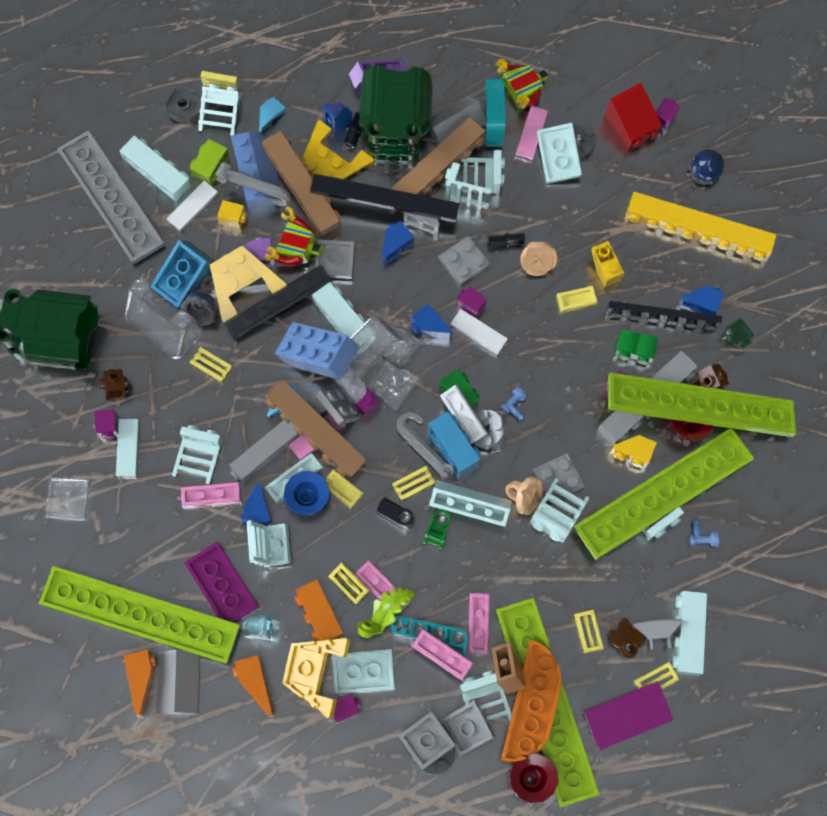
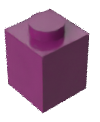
(667, 112)
(471, 301)
(368, 404)
(106, 424)
(346, 708)

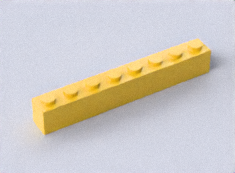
(700, 226)

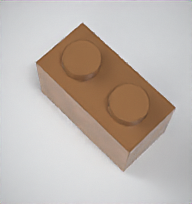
(508, 668)

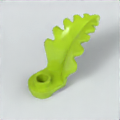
(384, 612)

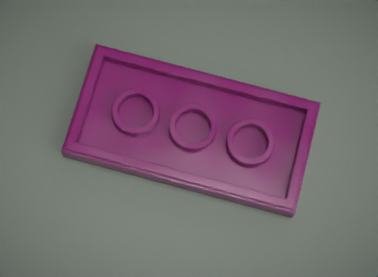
(221, 584)
(628, 715)

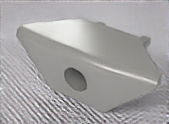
(658, 629)

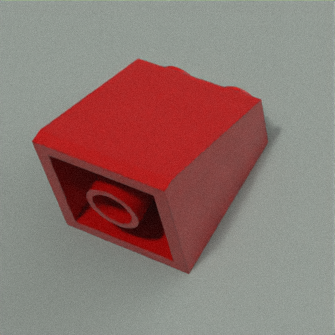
(633, 116)

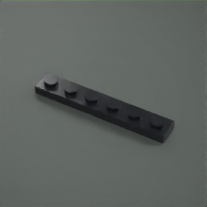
(278, 302)
(657, 314)

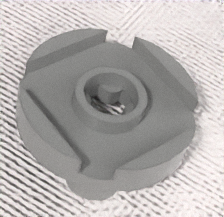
(497, 428)

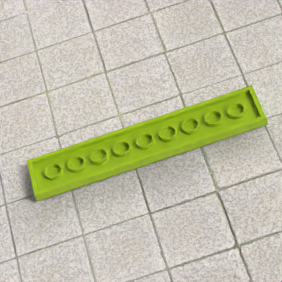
(701, 405)
(663, 493)
(140, 614)
(564, 745)

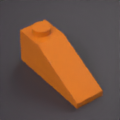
(140, 676)
(251, 676)

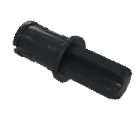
(353, 132)
(506, 240)

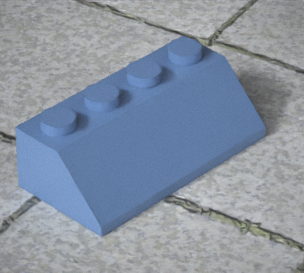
(254, 163)

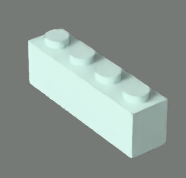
(155, 168)
(337, 310)
(470, 503)
(690, 633)

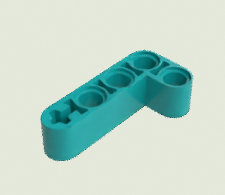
(494, 112)
(430, 627)

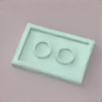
(559, 153)
(363, 672)

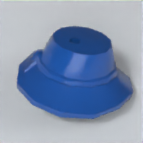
(306, 487)

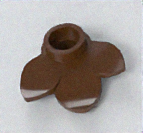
(628, 636)

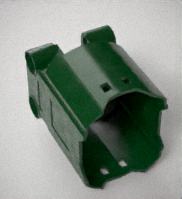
(395, 112)
(48, 328)

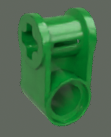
(437, 530)

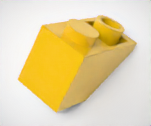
(607, 264)
(636, 450)

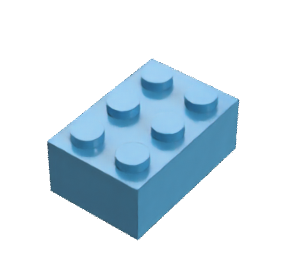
(454, 445)

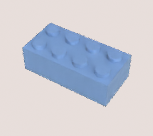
(317, 350)

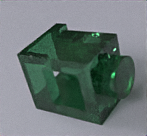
(739, 334)

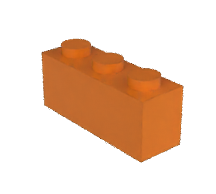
(318, 612)

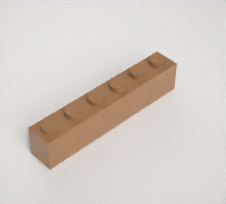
(435, 164)
(299, 182)
(315, 428)

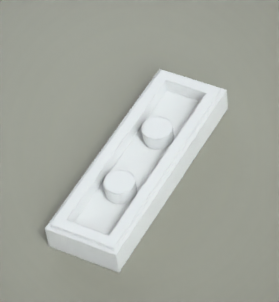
(192, 206)
(479, 332)
(464, 413)

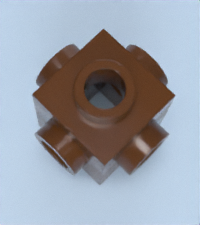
(713, 377)
(113, 384)

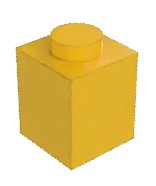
(232, 214)

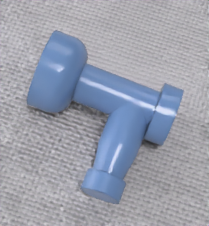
(509, 406)
(696, 538)

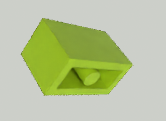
(208, 161)

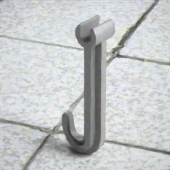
(226, 173)
(420, 446)

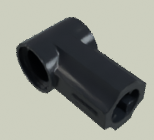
(394, 513)

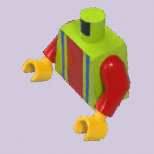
(522, 82)
(296, 243)

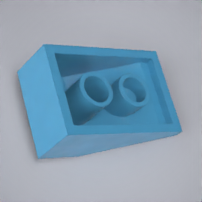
(182, 272)

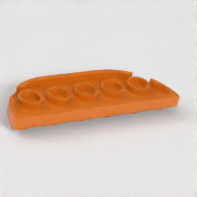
(533, 705)

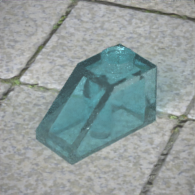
(257, 627)

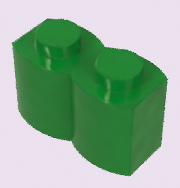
(636, 347)

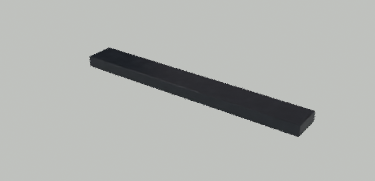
(384, 197)

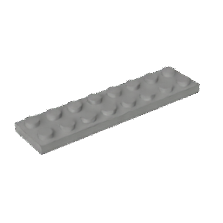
(111, 197)

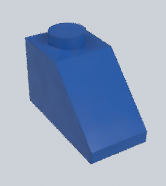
(337, 117)
(396, 241)
(703, 300)
(430, 324)
(256, 508)

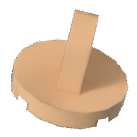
(538, 258)
(527, 495)

